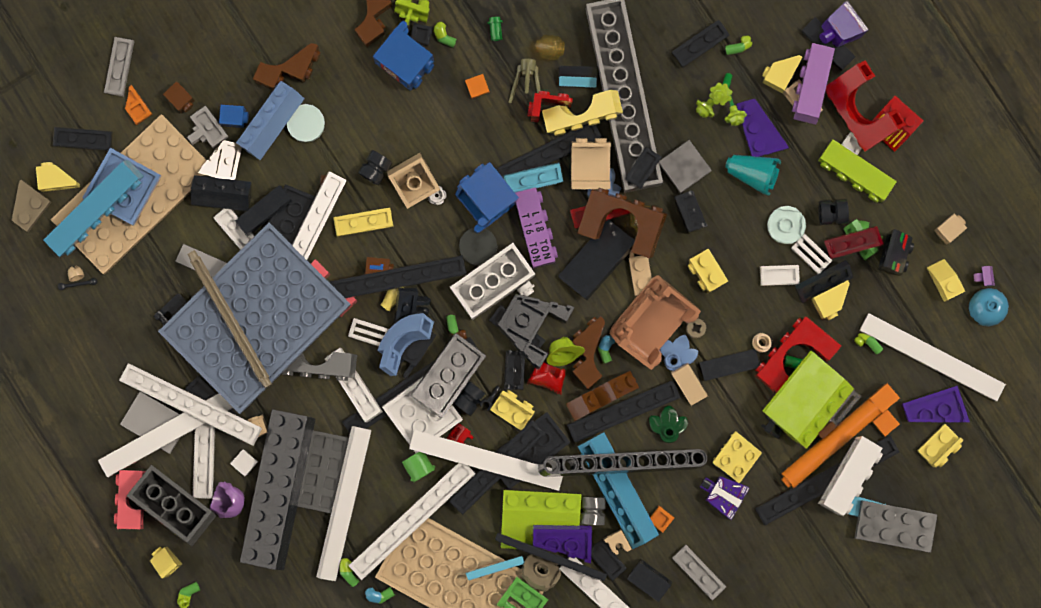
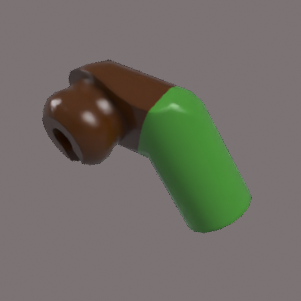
(453, 328)

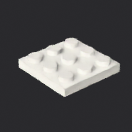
(412, 415)

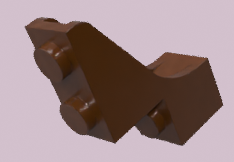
(372, 29)
(296, 67)
(588, 339)
(602, 395)

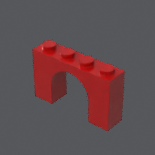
(843, 93)
(806, 334)

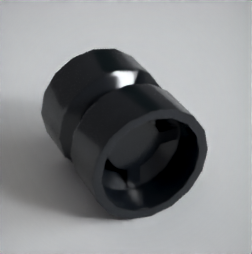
(375, 167)
(840, 212)
(470, 398)

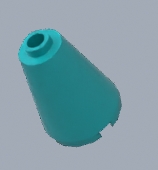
(754, 171)

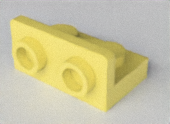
(707, 270)
(513, 410)
(940, 446)

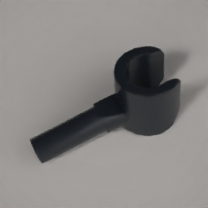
(491, 397)

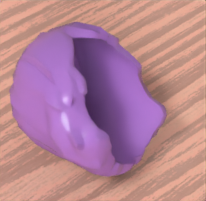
(227, 500)

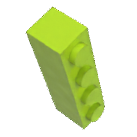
(857, 171)

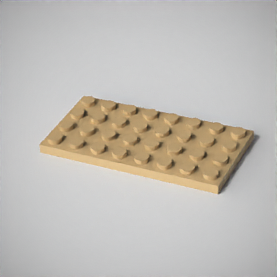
(164, 152)
(434, 568)

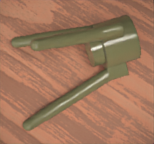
(527, 68)

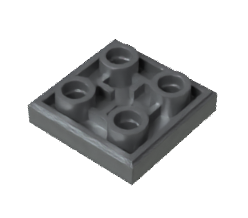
(684, 166)

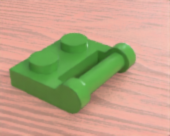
(523, 594)

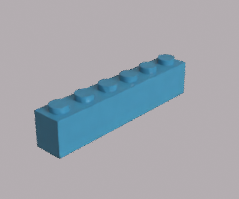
(94, 208)
(621, 496)

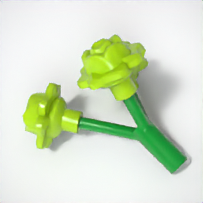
(721, 94)

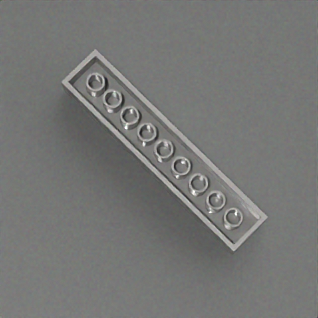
(620, 72)

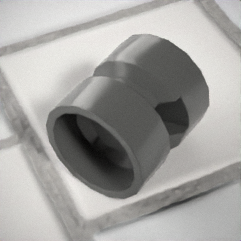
(592, 511)

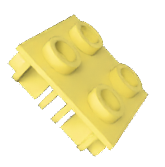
(737, 457)

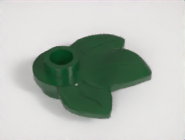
(668, 421)

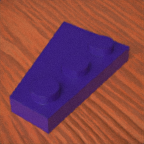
(759, 130)
(937, 407)
(570, 540)

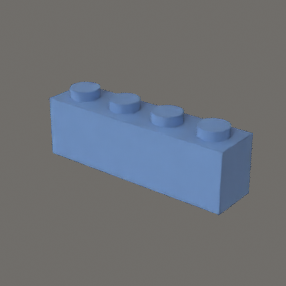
(270, 120)

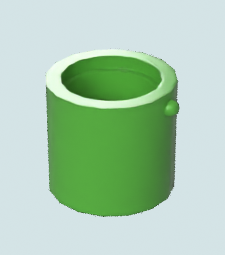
(418, 466)

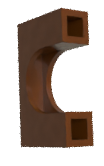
(649, 219)

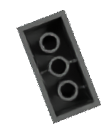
(171, 505)

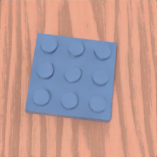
(133, 206)

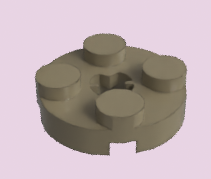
(537, 580)

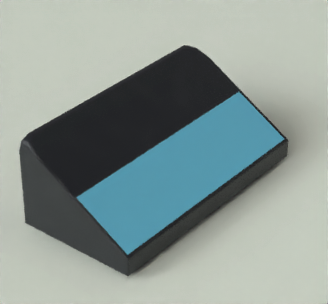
(578, 76)

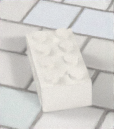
(492, 281)
(850, 476)

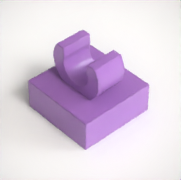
(987, 276)

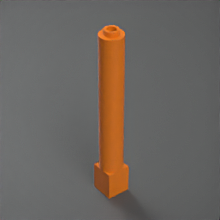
(844, 432)

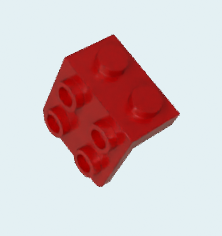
(545, 98)

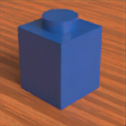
(233, 116)

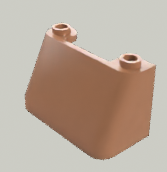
(652, 321)

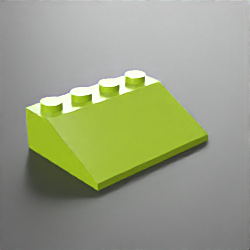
(808, 400)
(529, 508)

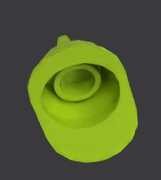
(563, 352)

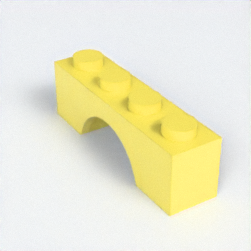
(603, 106)

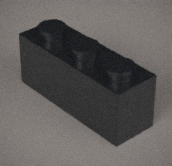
(221, 193)

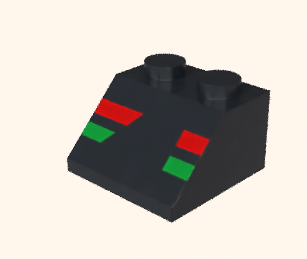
(895, 253)

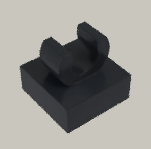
(772, 429)

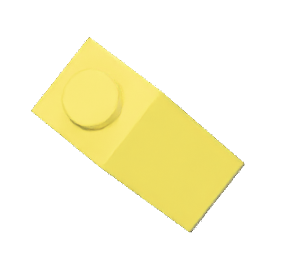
(781, 73)
(53, 178)
(945, 280)
(831, 301)
(165, 562)

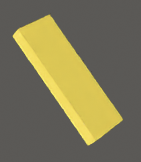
(363, 222)

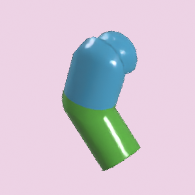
(603, 348)
(377, 597)

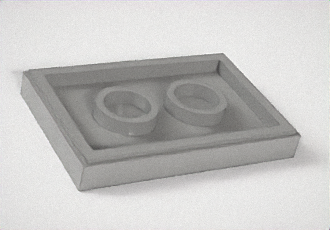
(147, 415)

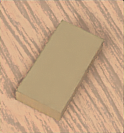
(689, 384)

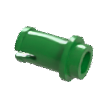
(495, 28)
(792, 362)

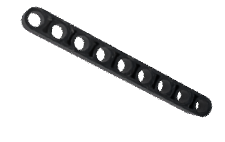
(615, 466)

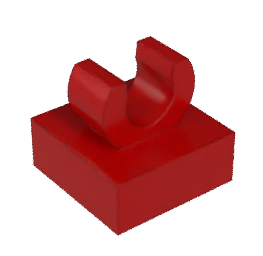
(459, 434)

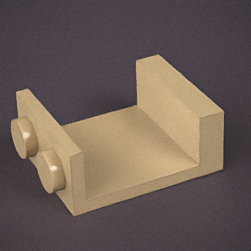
(590, 164)

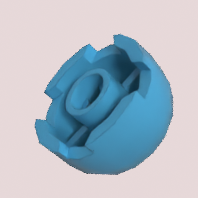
(986, 314)

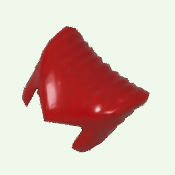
(548, 377)

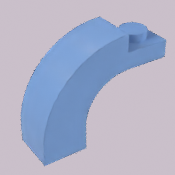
(399, 337)

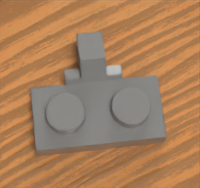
(206, 128)

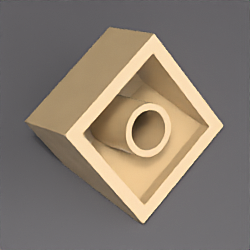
(413, 180)

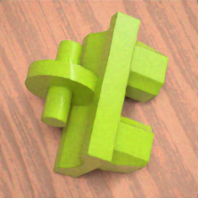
(412, 11)

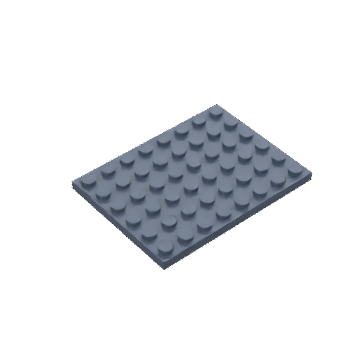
(276, 302)

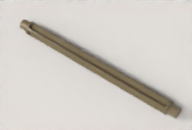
(229, 319)

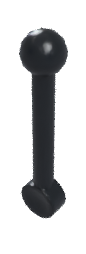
(61, 286)

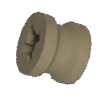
(693, 330)

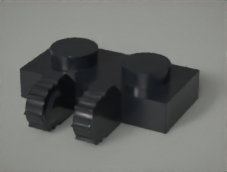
(406, 303)

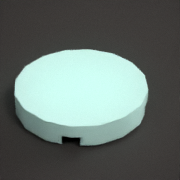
(306, 123)
(786, 225)

